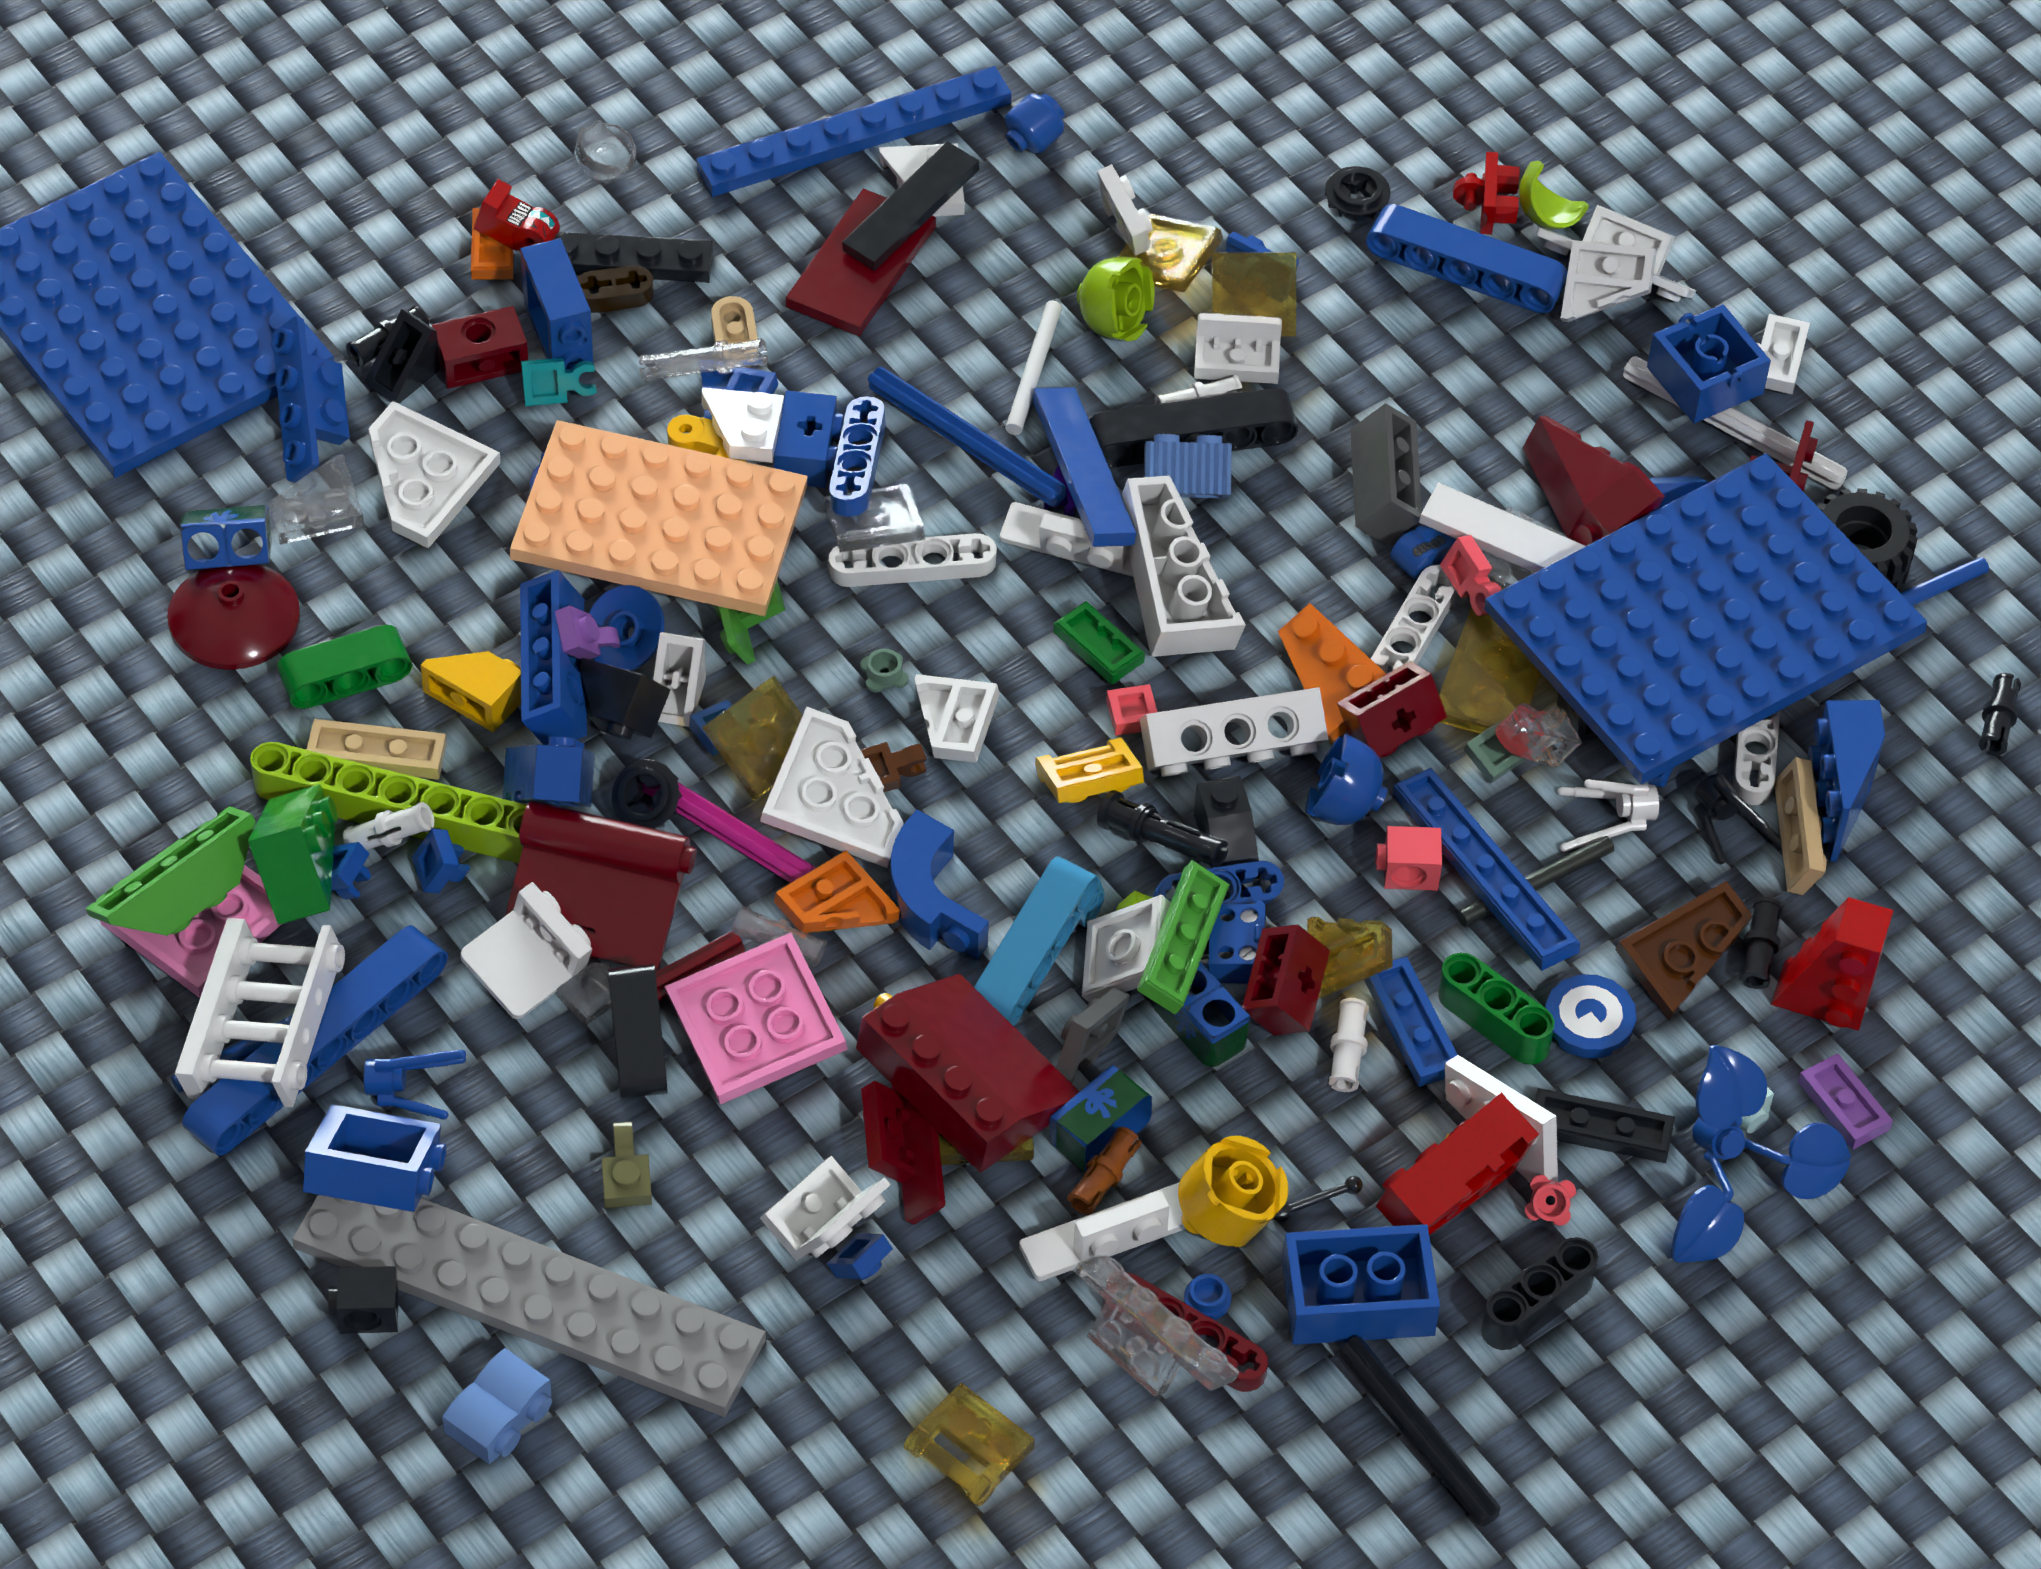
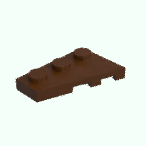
(1684, 945)

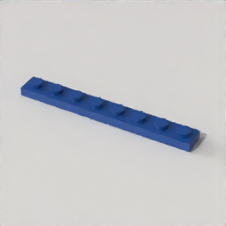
(853, 131)

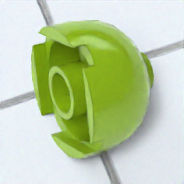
(1116, 298)

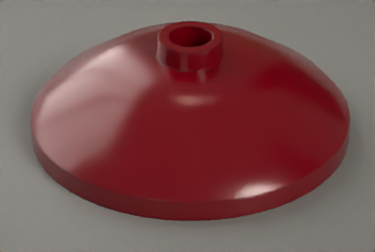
(238, 629)

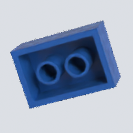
(1360, 1284)

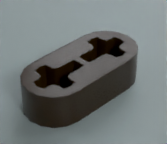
(615, 288)

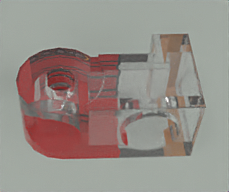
(1532, 733)

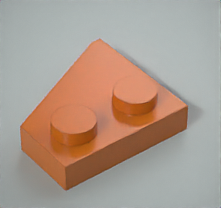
(836, 898)

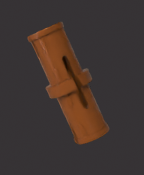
(1104, 1170)

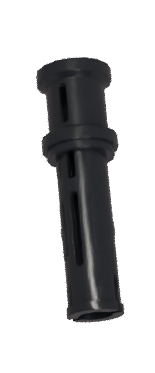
(1145, 824)

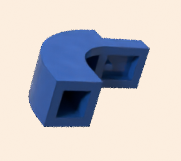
(925, 913)

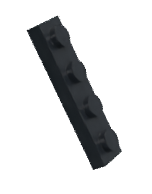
(663, 257)

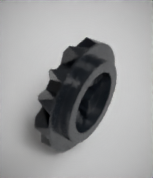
(1351, 181)
(628, 791)

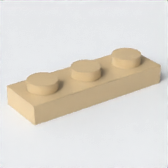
(387, 748)
(1799, 826)

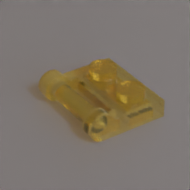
(980, 1433)

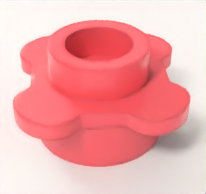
(1556, 1212)

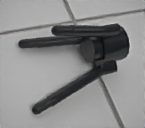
(1722, 801)

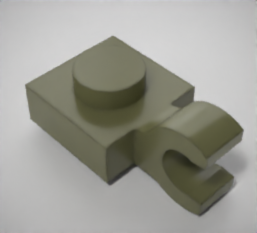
(626, 1175)

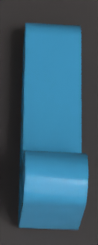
(1056, 905)

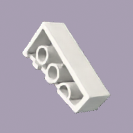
(1176, 586)

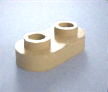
(733, 320)

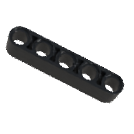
(1241, 419)

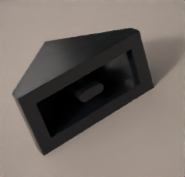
(405, 359)

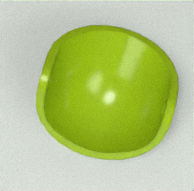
(1545, 206)

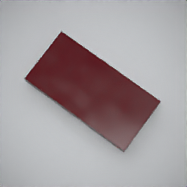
(841, 288)

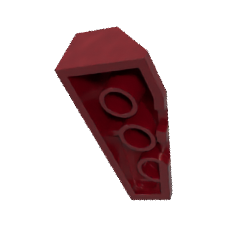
(1587, 485)

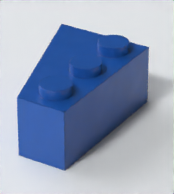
(550, 773)

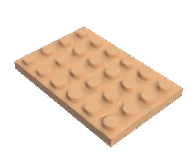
(659, 518)

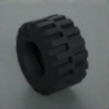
(1877, 525)

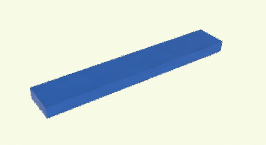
(1084, 467)
(1487, 870)

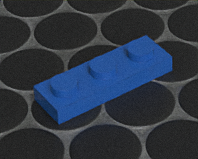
(1412, 1021)

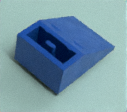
(1845, 765)

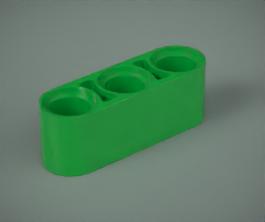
(344, 666)
(1503, 1027)

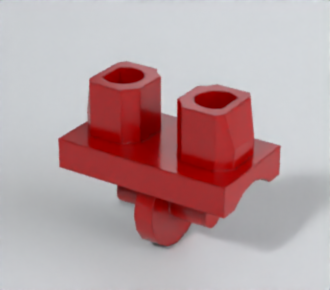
(1475, 191)

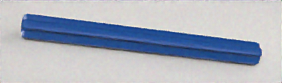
(967, 436)

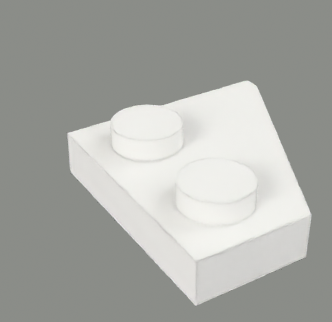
(1117, 201)
(1605, 277)
(956, 715)

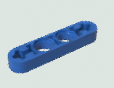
(860, 456)

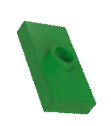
(1099, 642)

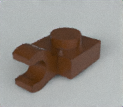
(890, 765)

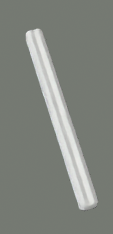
(1747, 430)

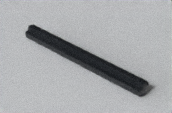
(1420, 1431)

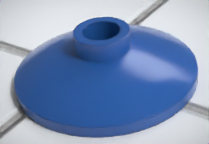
(622, 609)

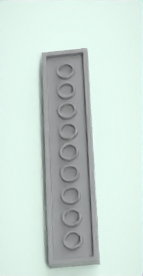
(542, 1296)

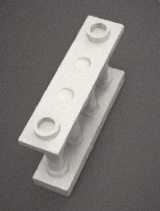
(228, 987)

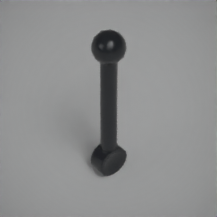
(1352, 1185)

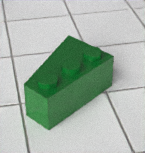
(296, 852)

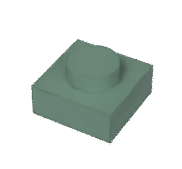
(1491, 755)

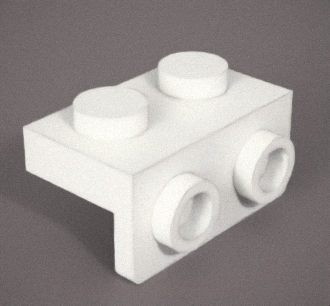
(1237, 347)

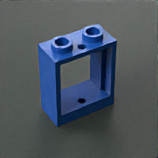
(556, 303)
(370, 1179)

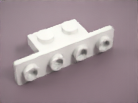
(1618, 229)
(1060, 537)
(1103, 1233)

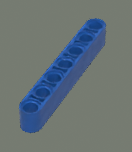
(353, 1011)

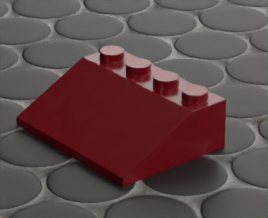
(964, 1068)

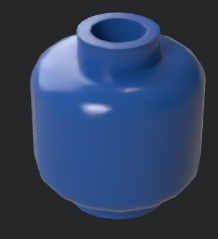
(1034, 123)

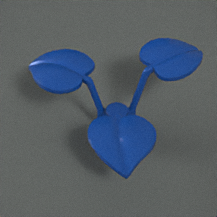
(1727, 1092)

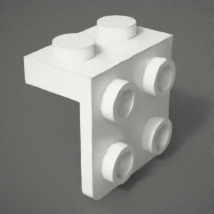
(528, 953)
(821, 1210)

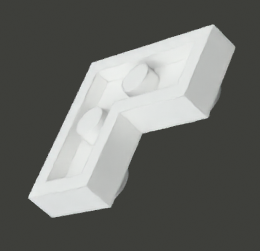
(1784, 345)

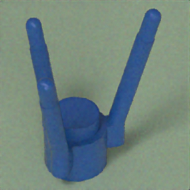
(387, 1076)

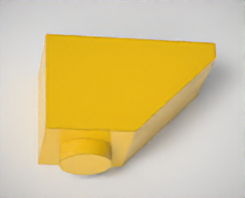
(475, 686)

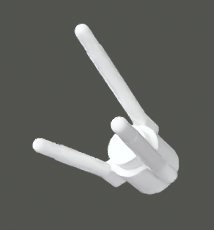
(1632, 801)

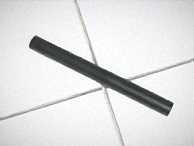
(1546, 875)

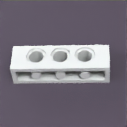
(1299, 709)

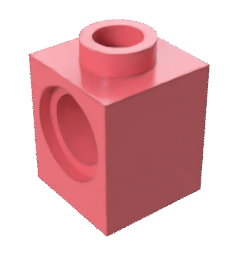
(1410, 858)

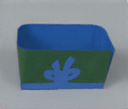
(234, 519)
(1229, 1038)
(1096, 1112)

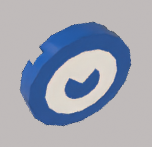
(1591, 1015)

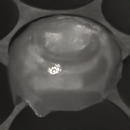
(604, 151)

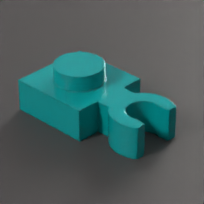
(548, 381)

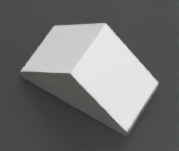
(683, 670)

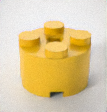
(1232, 1191)

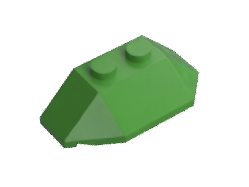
(181, 879)

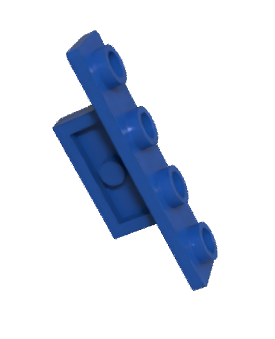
(308, 398)

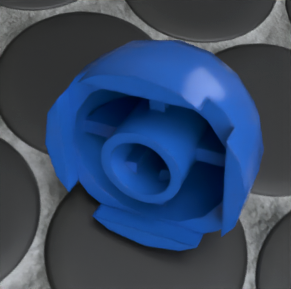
(1347, 784)

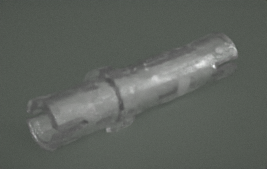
(720, 358)

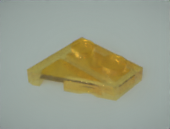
(1354, 948)

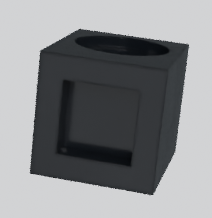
(365, 1299)

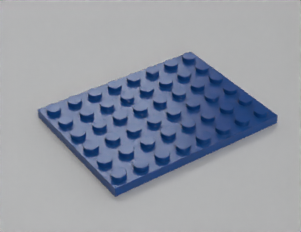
(140, 314)
(1704, 617)

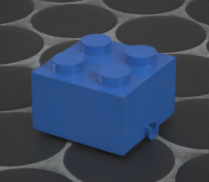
(1708, 363)

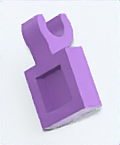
(581, 633)

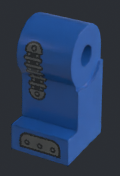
(1421, 549)

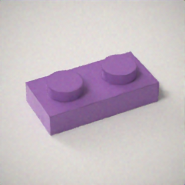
(1845, 1101)

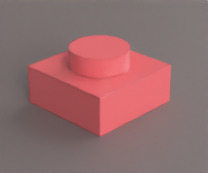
(1128, 706)

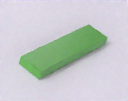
(1183, 937)

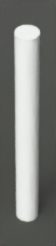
(1033, 367)

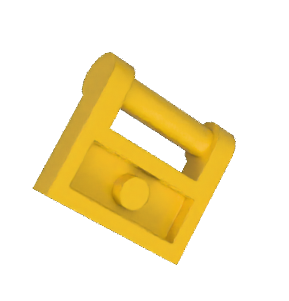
(1090, 771)

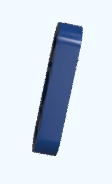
(1247, 874)

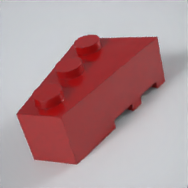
(1836, 966)
(1459, 1169)

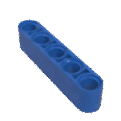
(1467, 258)

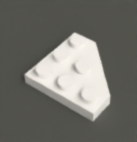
(426, 471)
(832, 792)

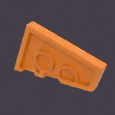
(1327, 661)

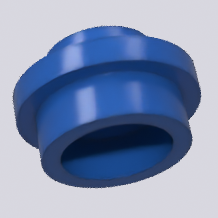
(1208, 1295)

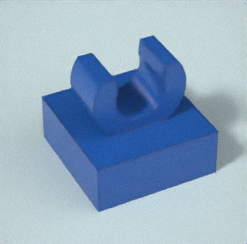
(438, 861)
(347, 867)

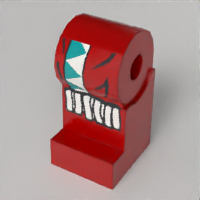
(513, 220)

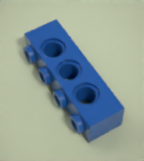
(550, 679)

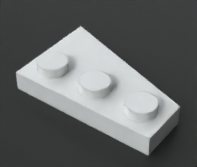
(1472, 1088)

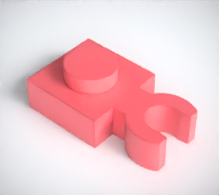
(1468, 573)

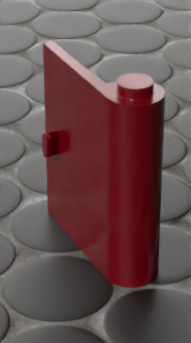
(605, 878)

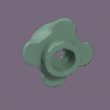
(884, 661)

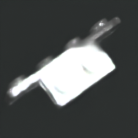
(1145, 1334)

